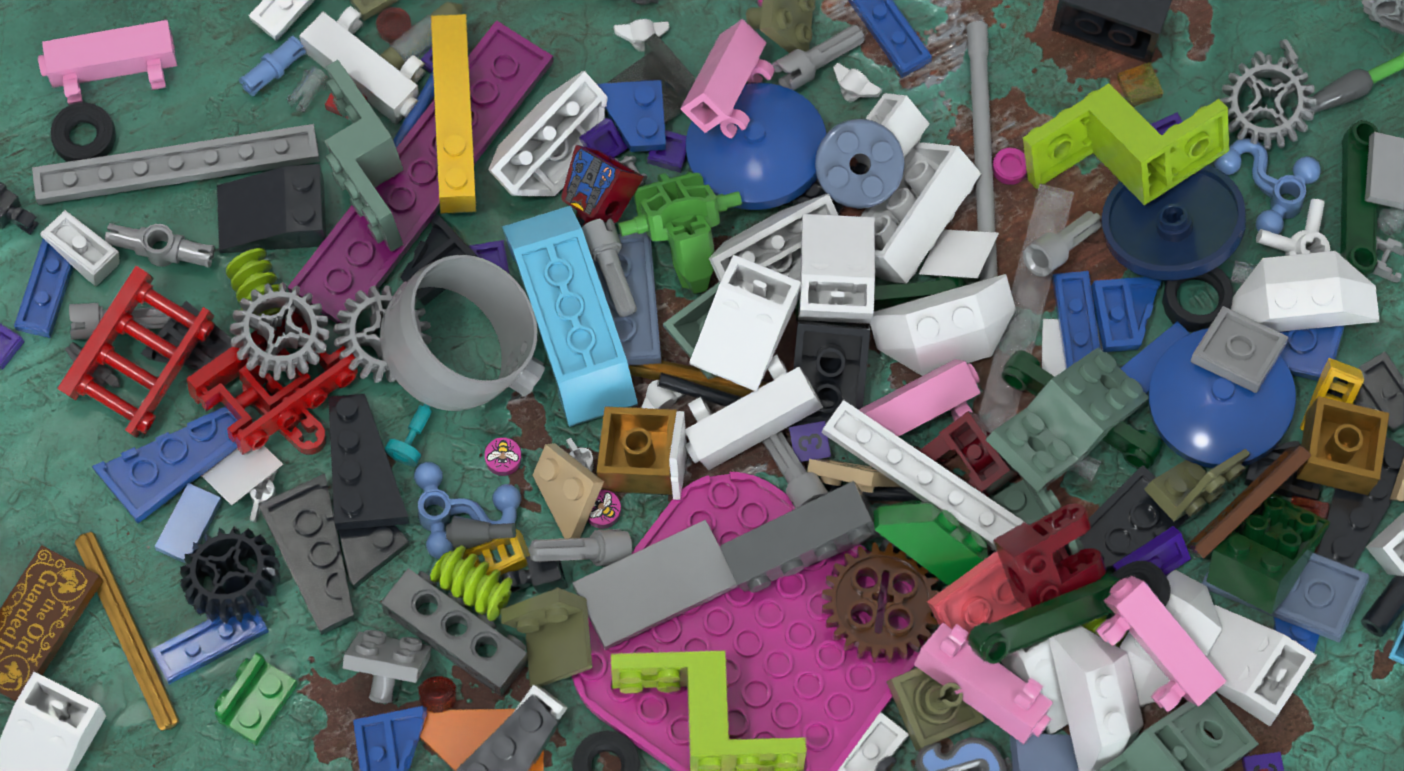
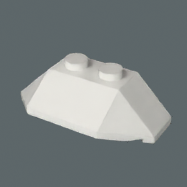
(540, 148)
(774, 241)
(1307, 293)
(946, 325)
(1195, 613)
(1096, 696)

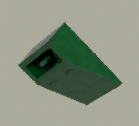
(1267, 553)

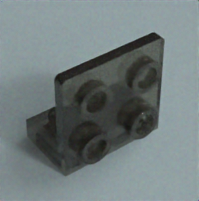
(662, 65)

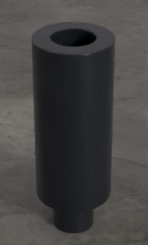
(1385, 608)

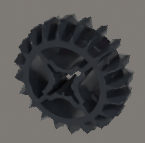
(235, 587)

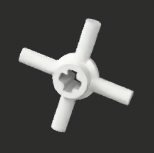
(1304, 241)

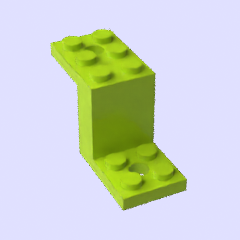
(1126, 143)
(707, 710)

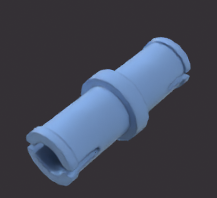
(272, 66)

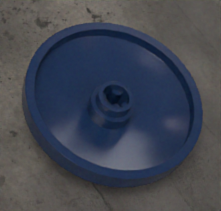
(1178, 232)

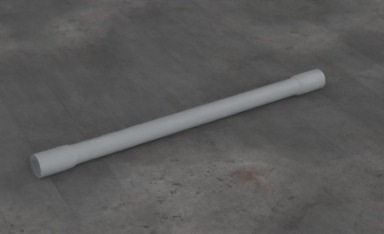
(978, 51)

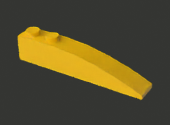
(453, 114)

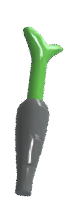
(1354, 85)

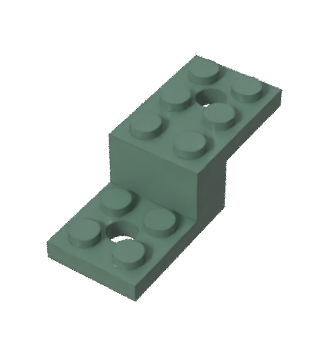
(362, 156)
(1067, 419)
(1182, 744)

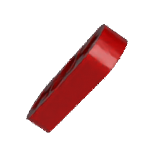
(295, 437)

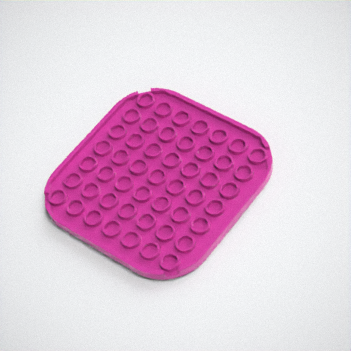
(780, 657)

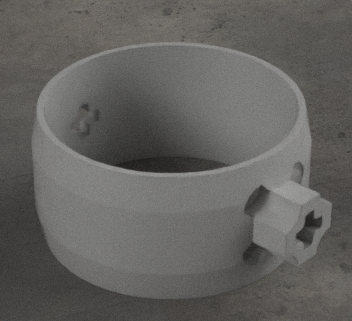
(502, 303)

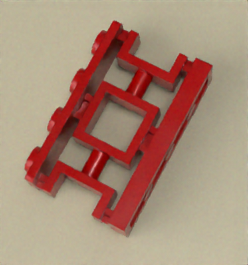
(208, 388)

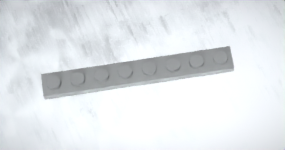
(175, 164)

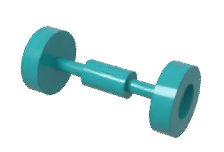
(403, 451)

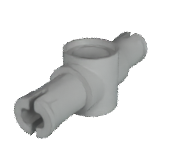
(176, 250)

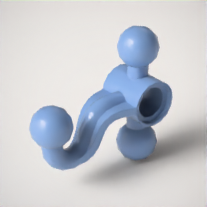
(1305, 171)
(429, 477)

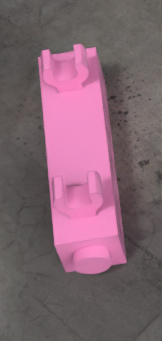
(108, 55)
(723, 77)
(926, 398)
(1163, 640)
(985, 686)

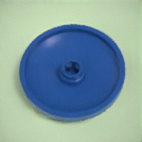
(768, 159)
(1213, 417)

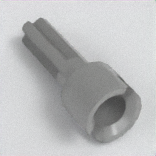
(803, 65)
(604, 248)
(1053, 249)
(88, 315)
(802, 485)
(602, 548)

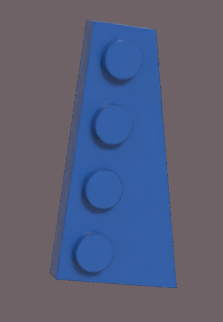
(160, 470)

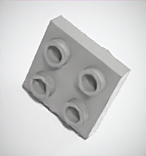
(386, 660)

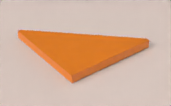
(459, 733)

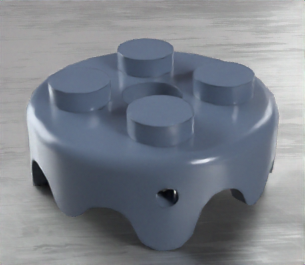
(854, 138)

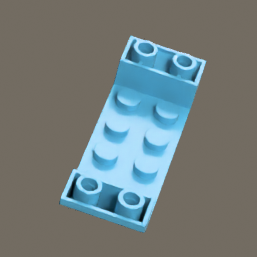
(571, 314)

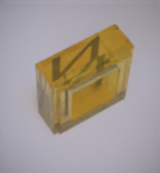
(1140, 85)

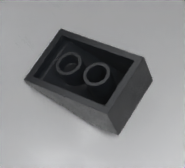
(1115, 25)
(273, 210)
(835, 363)

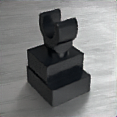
(11, 211)
(542, 574)

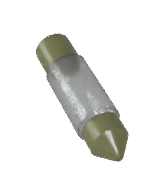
(417, 38)

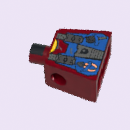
(598, 185)

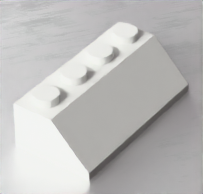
(920, 208)

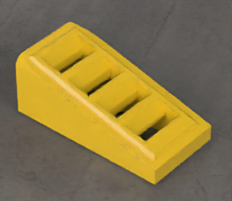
(1326, 381)
(508, 563)

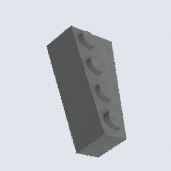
(801, 538)

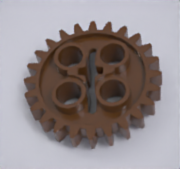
(848, 597)

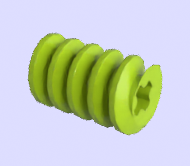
(251, 272)
(472, 582)

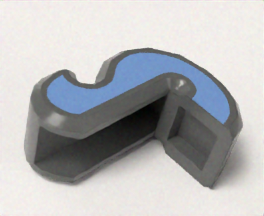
(965, 755)

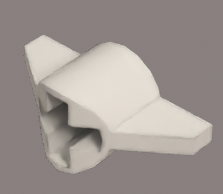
(640, 31)
(854, 84)
(659, 397)
(582, 455)
(261, 493)

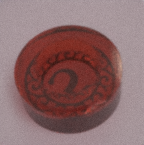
(392, 24)
(437, 694)

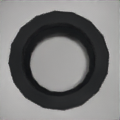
(1195, 322)

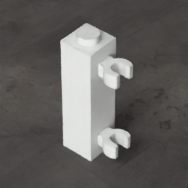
(384, 86)
(751, 418)

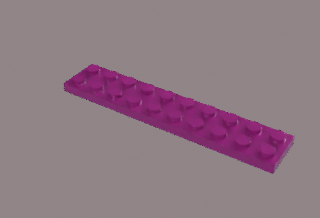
(501, 76)

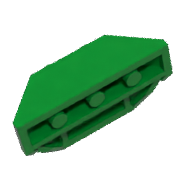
(931, 538)

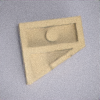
(834, 472)
(567, 489)

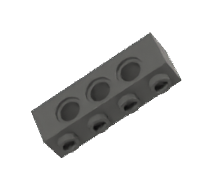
(495, 671)

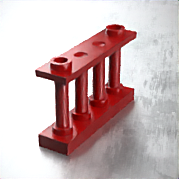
(119, 320)

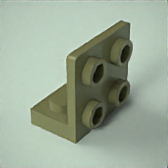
(1189, 488)
(555, 634)

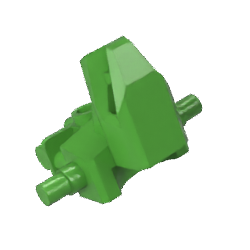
(683, 213)

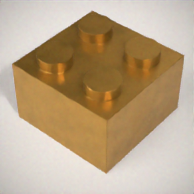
(1344, 445)
(636, 450)

